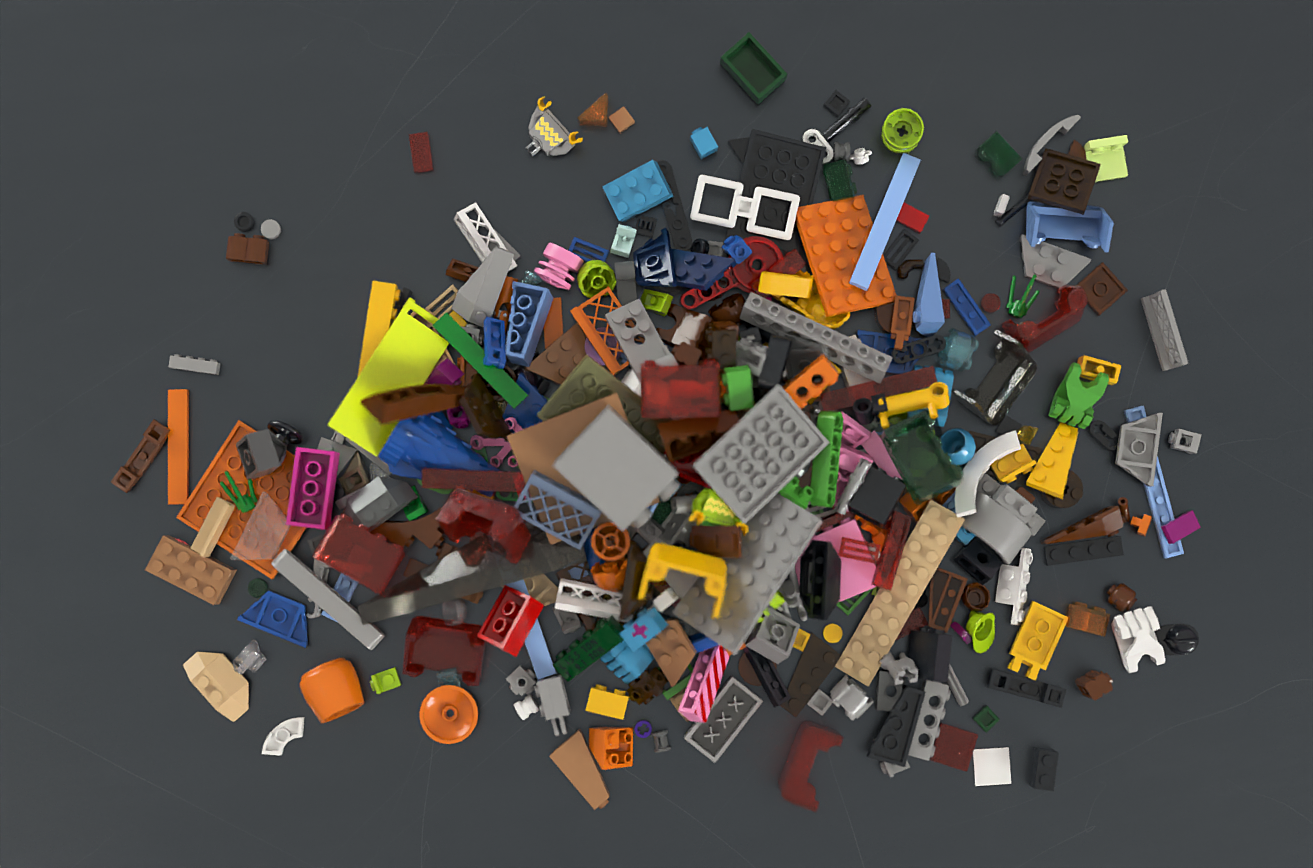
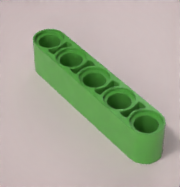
(827, 460)

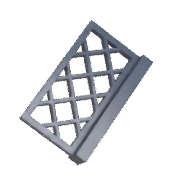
(564, 494)

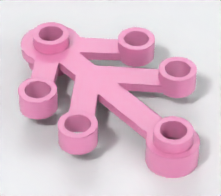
(483, 441)

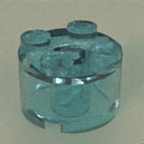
(958, 350)

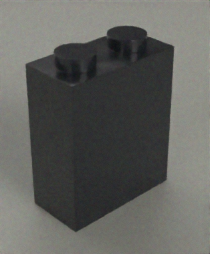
(877, 497)
(930, 653)

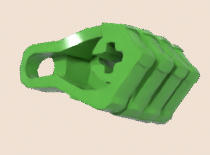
(1076, 398)

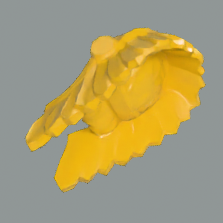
(812, 307)

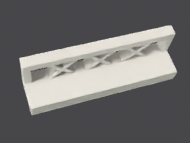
(472, 235)
(591, 605)

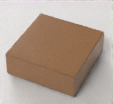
(621, 119)

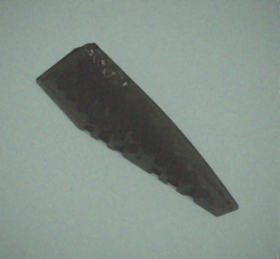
(471, 570)

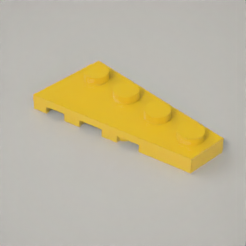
(1054, 464)

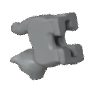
(899, 668)

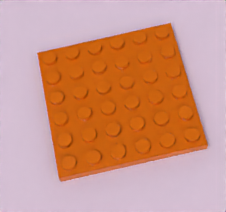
(208, 488)

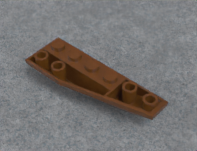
(412, 401)

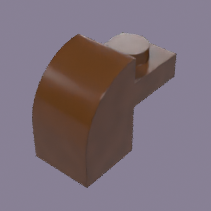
(883, 317)

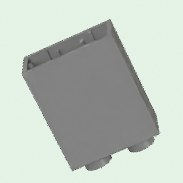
(617, 469)

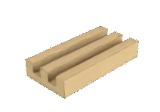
(446, 303)

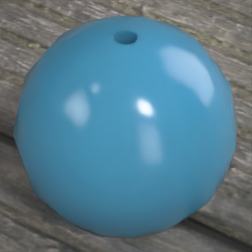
(959, 445)

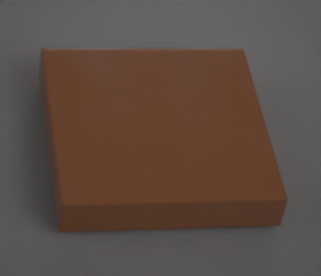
(1102, 288)

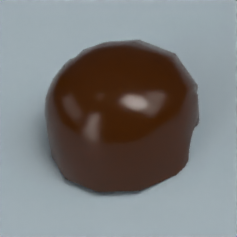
(976, 597)

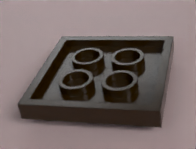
(1064, 181)

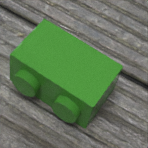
(738, 387)

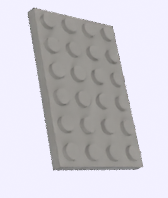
(760, 454)

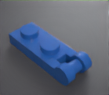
(494, 342)

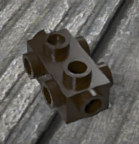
(647, 685)

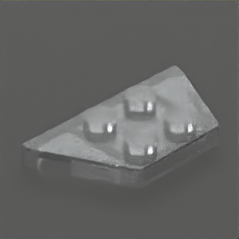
(263, 532)

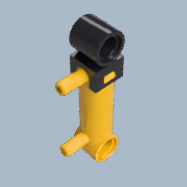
(882, 407)

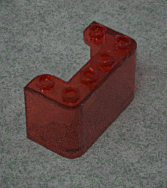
(470, 512)
(359, 553)
(799, 762)

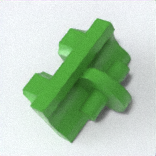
(796, 494)

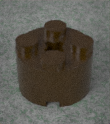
(1072, 493)

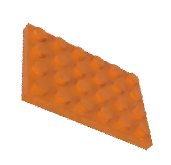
(833, 242)

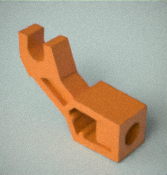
(878, 534)

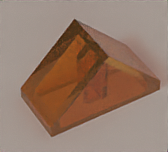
(597, 113)

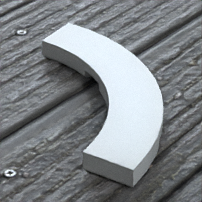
(978, 466)

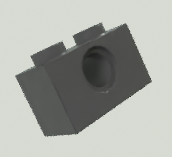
(882, 700)

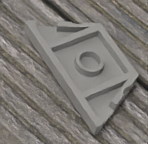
(1050, 263)
(1139, 447)

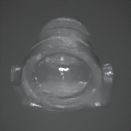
(249, 658)

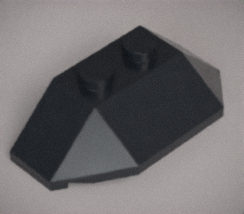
(820, 579)

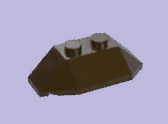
(633, 578)

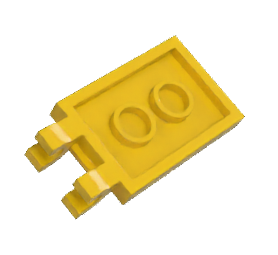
(1037, 639)

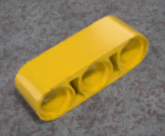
(786, 284)

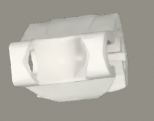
(1137, 637)

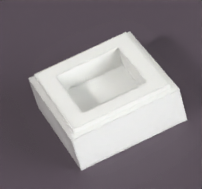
(1001, 205)

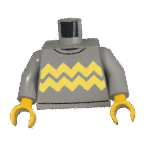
(549, 133)

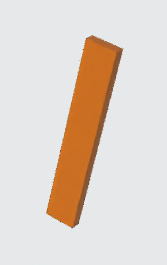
(178, 446)

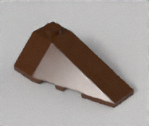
(1100, 523)

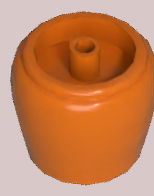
(332, 689)

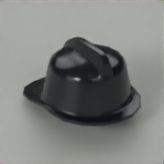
(1177, 639)

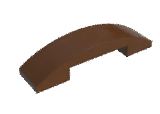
(142, 456)

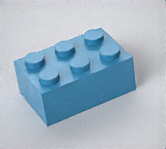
(638, 191)

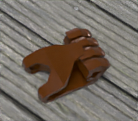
(689, 328)

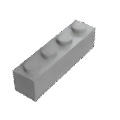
(194, 365)

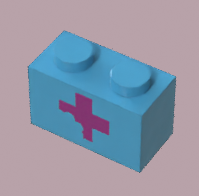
(643, 629)

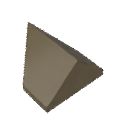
(356, 475)

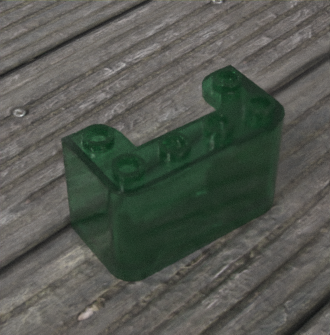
(921, 458)

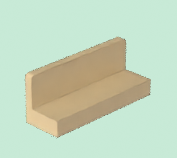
(212, 527)

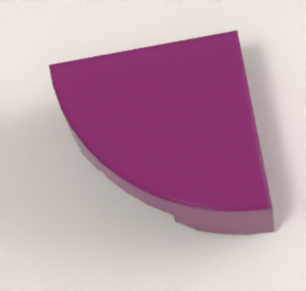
(961, 632)

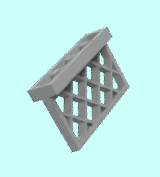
(1164, 330)

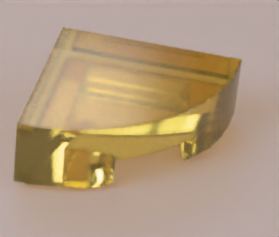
(1026, 434)

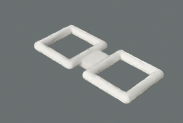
(745, 207)

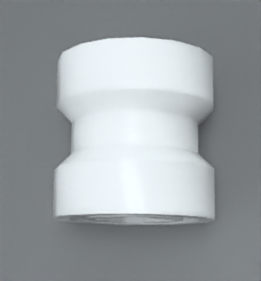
(526, 707)

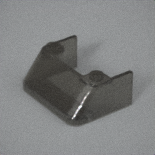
(1002, 383)

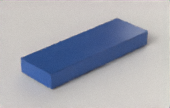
(966, 307)

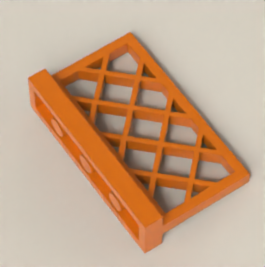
(593, 335)

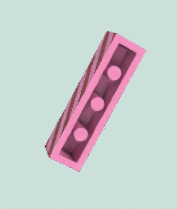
(704, 684)

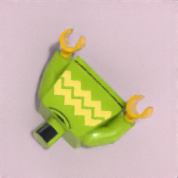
(711, 508)

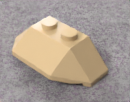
(219, 683)

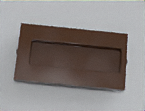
(717, 540)

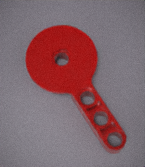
(742, 274)

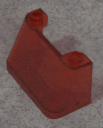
(1070, 311)
(680, 390)
(439, 647)

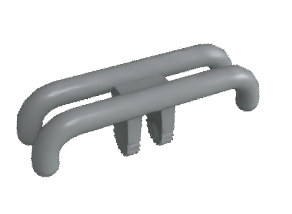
(790, 591)

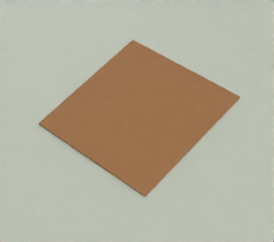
(541, 445)

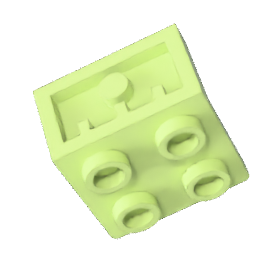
(1110, 155)

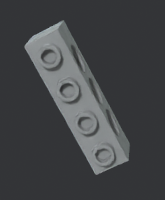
(927, 749)

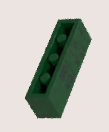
(588, 649)

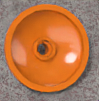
(447, 728)

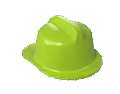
(982, 630)

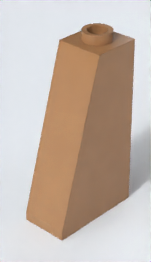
(580, 768)

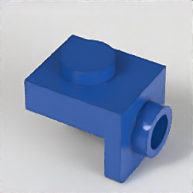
(736, 248)

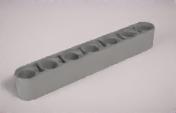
(327, 598)

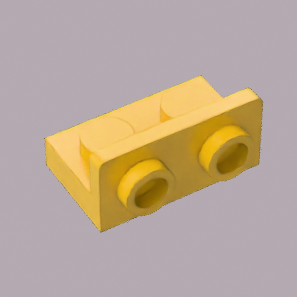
(1012, 464)

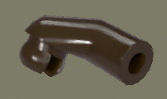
(907, 266)

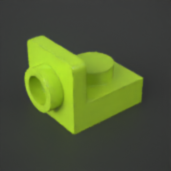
(385, 680)

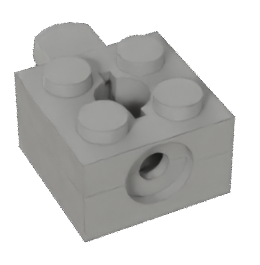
(780, 630)
(554, 701)

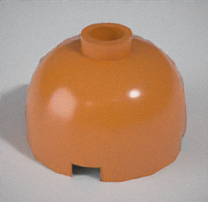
(610, 542)
(610, 574)

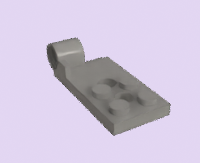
(652, 347)

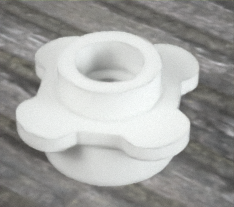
(860, 156)

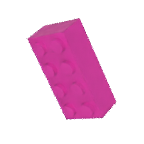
(312, 488)

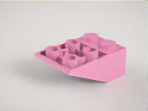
(848, 462)

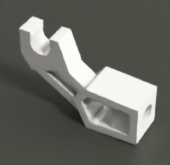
(664, 600)

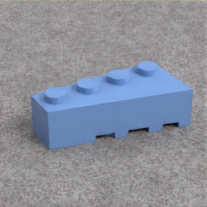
(527, 318)

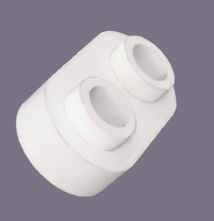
(819, 141)

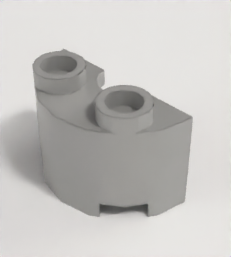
(750, 355)

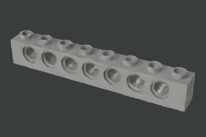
(835, 345)

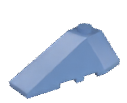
(928, 309)

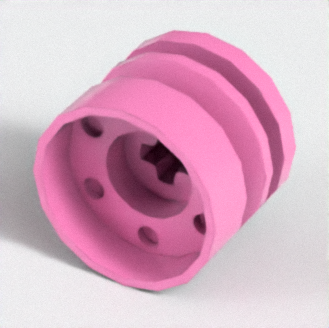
(558, 267)

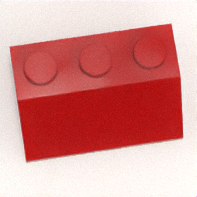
(510, 620)

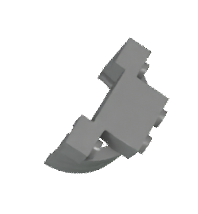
(1003, 520)

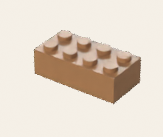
(189, 571)

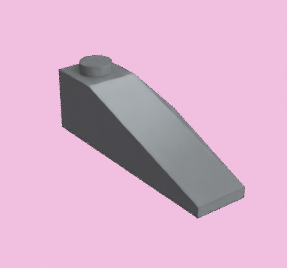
(481, 291)

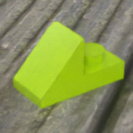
(656, 302)

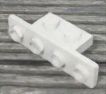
(1012, 585)

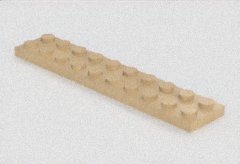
(892, 608)

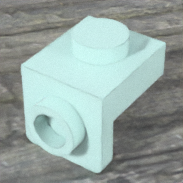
(623, 241)

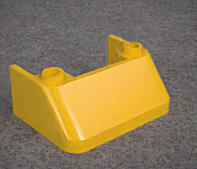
(664, 556)

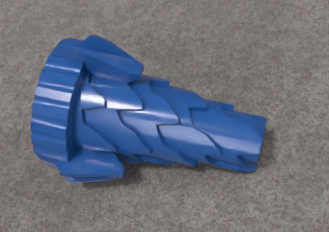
(429, 443)

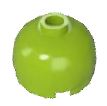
(595, 277)

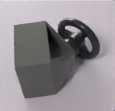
(266, 449)

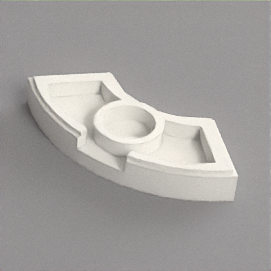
(282, 735)

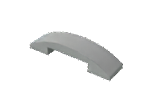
(1033, 158)

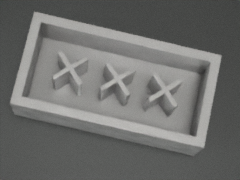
(728, 715)

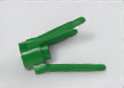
(1018, 307)
(243, 502)

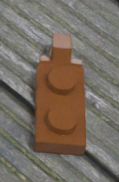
(901, 320)

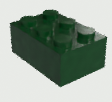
(753, 68)

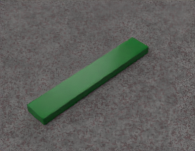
(474, 356)

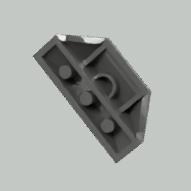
(378, 501)

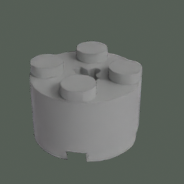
(850, 697)

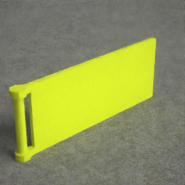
(399, 361)

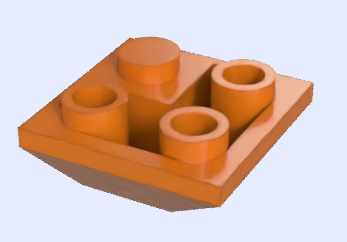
(612, 746)

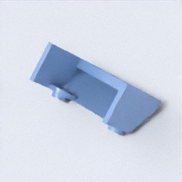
(1053, 222)

